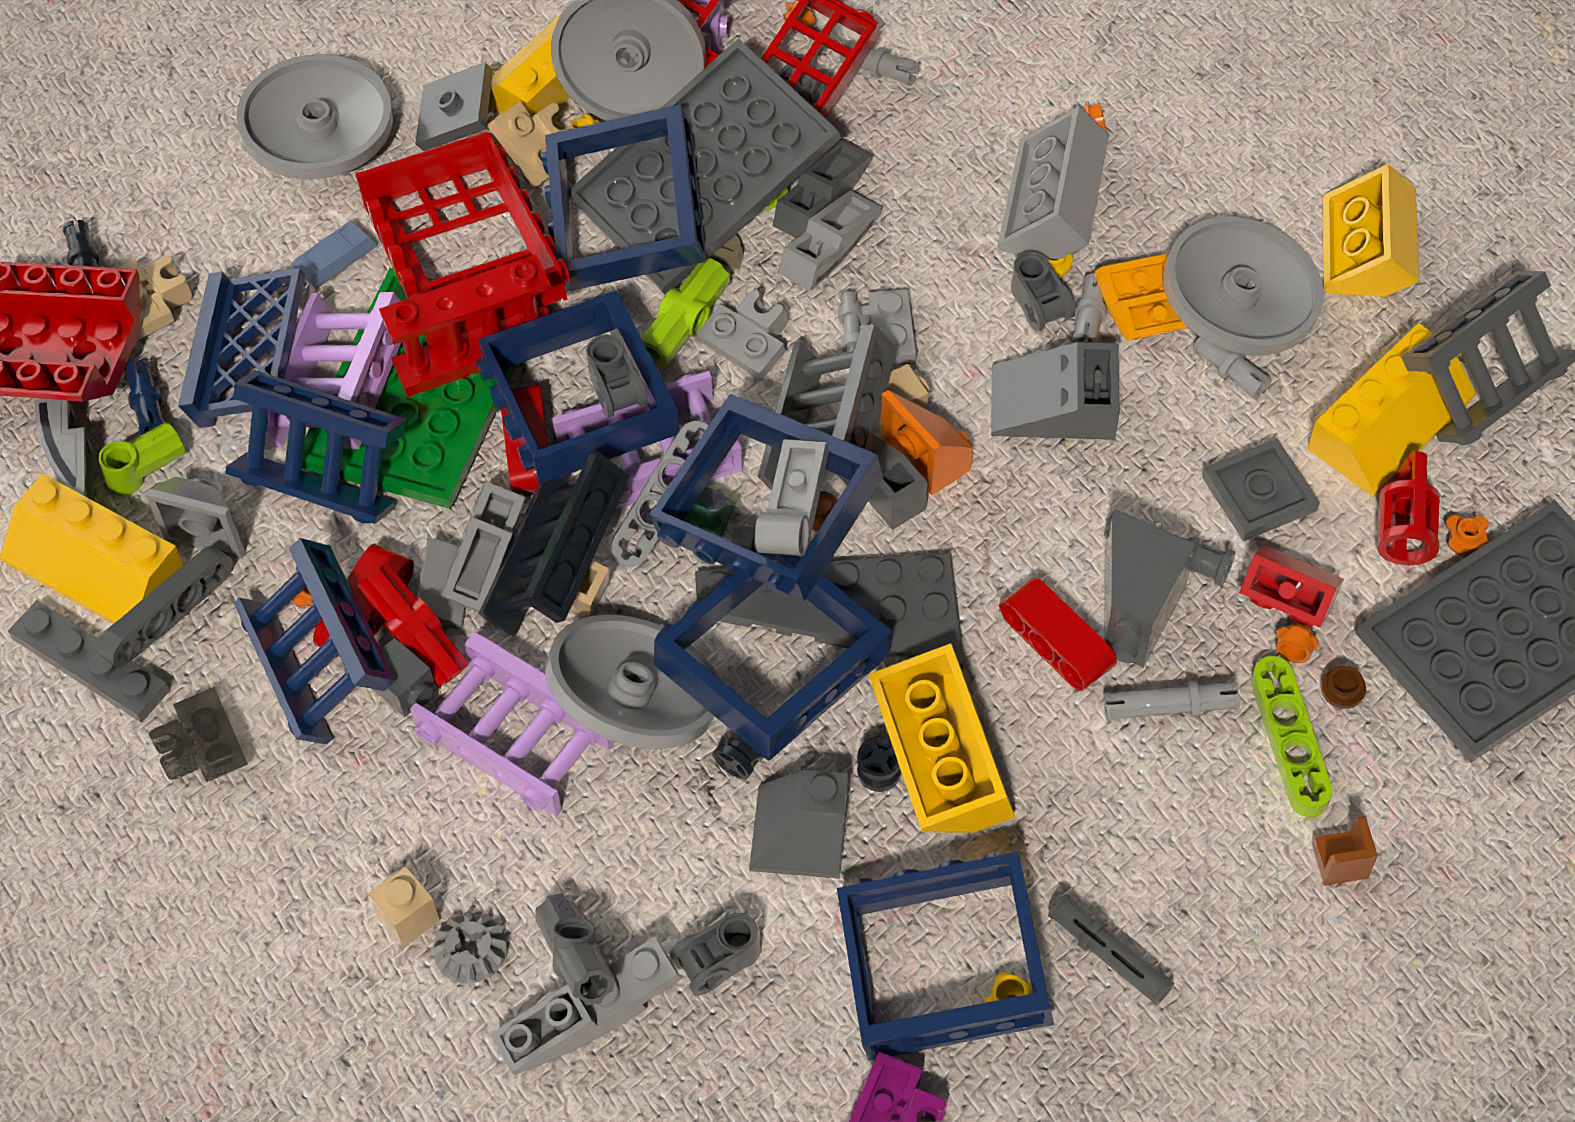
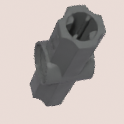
(574, 949)

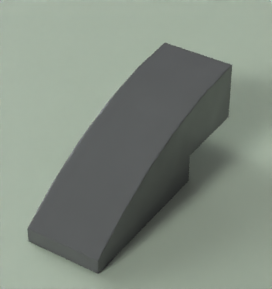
(820, 186)

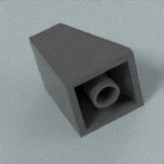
(1142, 585)

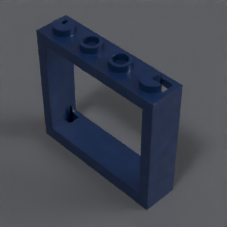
(640, 259)
(559, 331)
(770, 428)
(773, 733)
(957, 1024)

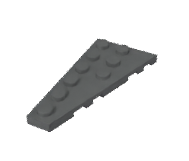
(903, 592)

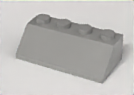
(1055, 187)

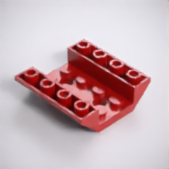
(57, 319)

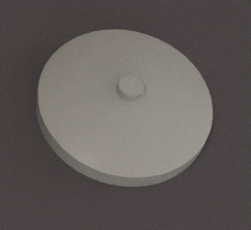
(626, 54)
(314, 116)
(1243, 285)
(609, 684)

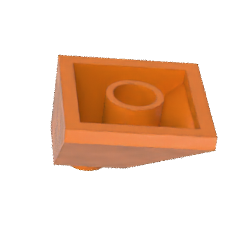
(925, 440)

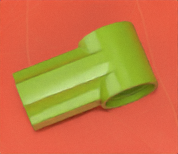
(128, 463)

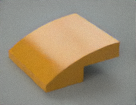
(1138, 298)

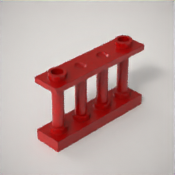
(444, 307)

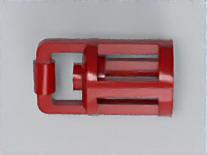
(1414, 499)

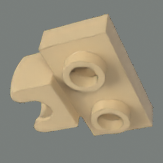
(525, 138)
(159, 293)

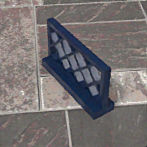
(215, 344)

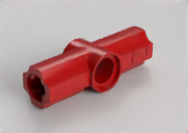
(413, 624)

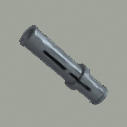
(1068, 913)

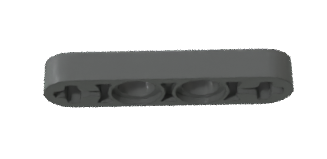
(164, 606)

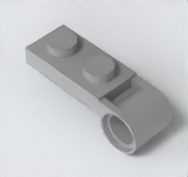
(793, 499)

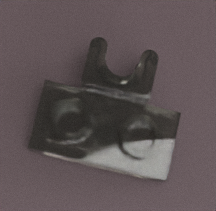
(199, 740)

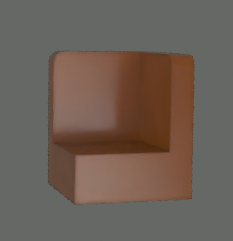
(1346, 854)

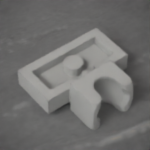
(746, 336)

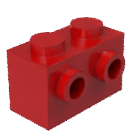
(1291, 586)

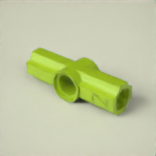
(685, 311)

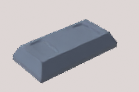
(334, 253)

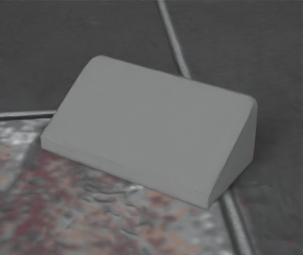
(435, 570)

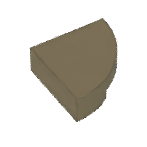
(730, 253)

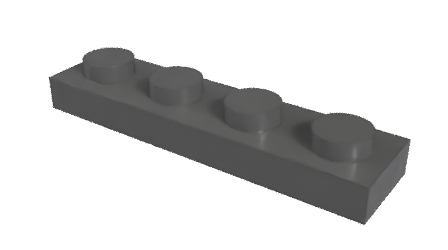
(76, 655)

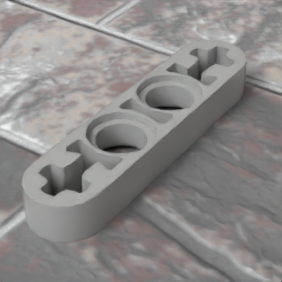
(652, 490)

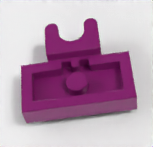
(893, 1095)

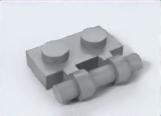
(886, 310)

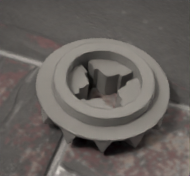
(463, 966)

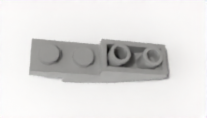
(565, 1022)

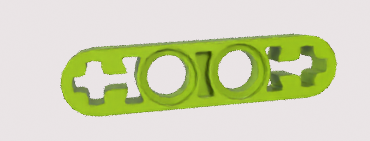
(1296, 734)

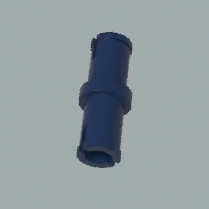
(144, 396)

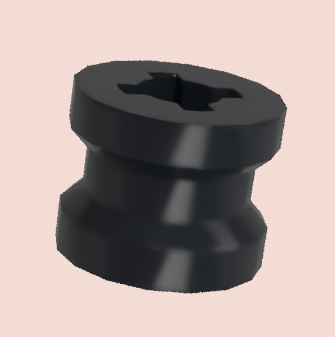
(880, 753)
(736, 757)

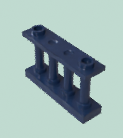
(339, 419)
(348, 637)

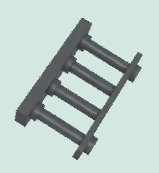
(1463, 337)
(859, 396)

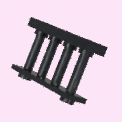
(555, 545)

